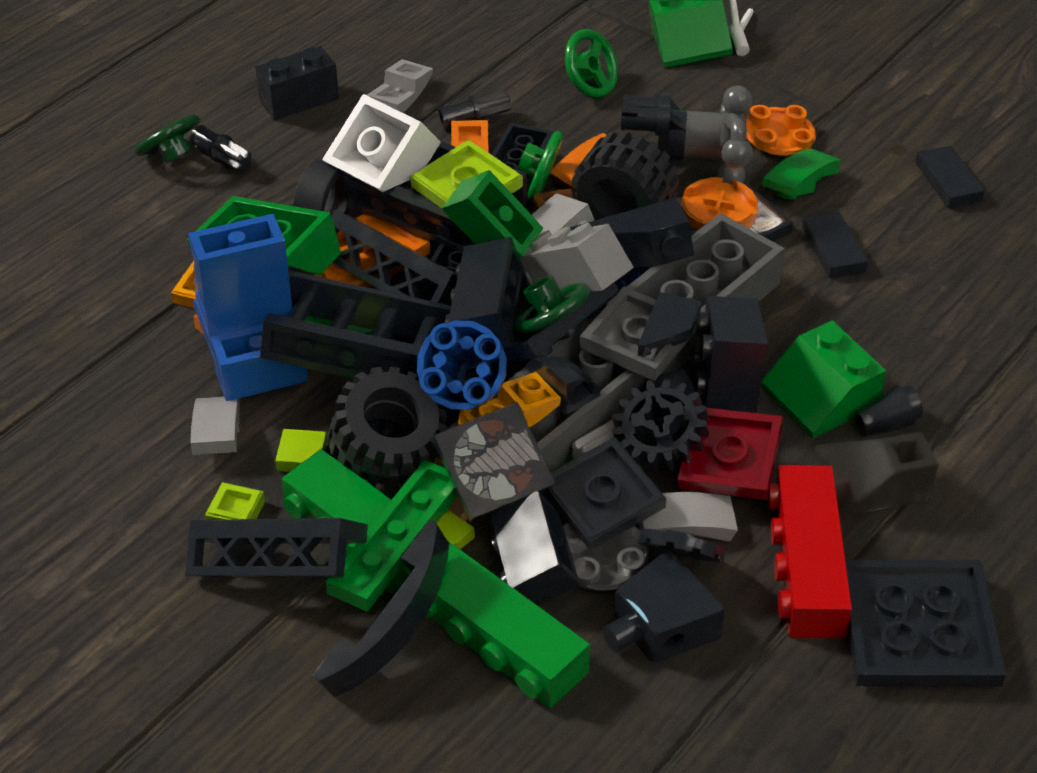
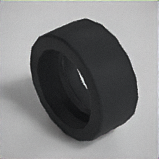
(321, 188)

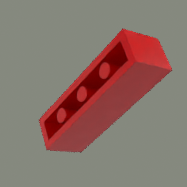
(810, 553)

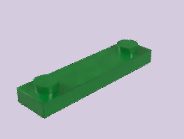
(376, 563)

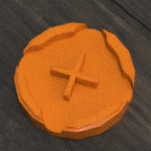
(712, 196)

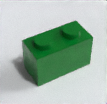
(490, 212)

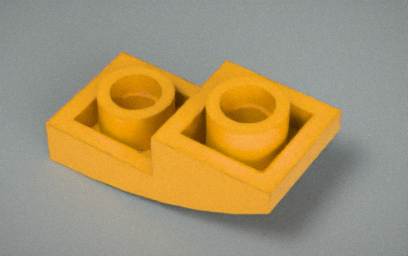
(530, 392)

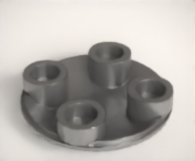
(610, 563)

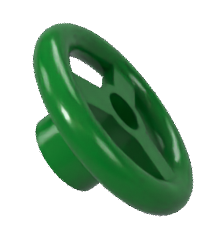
(587, 65)
(539, 162)

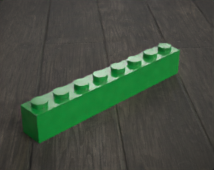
(471, 601)

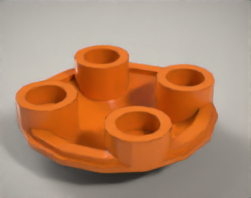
(780, 129)

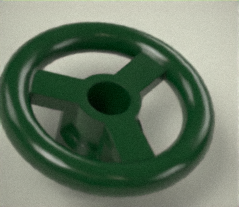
(169, 139)
(549, 304)

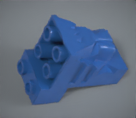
(238, 282)

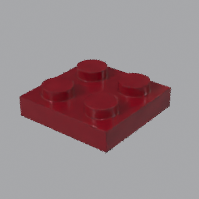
(736, 455)

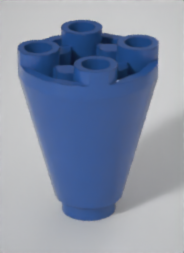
(448, 357)

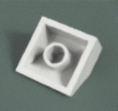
(381, 145)

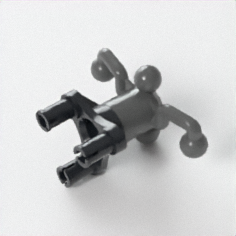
(696, 133)

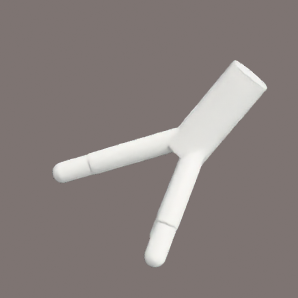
(736, 29)

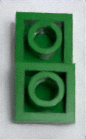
(800, 172)

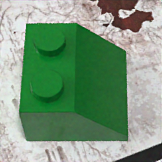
(689, 30)
(824, 379)

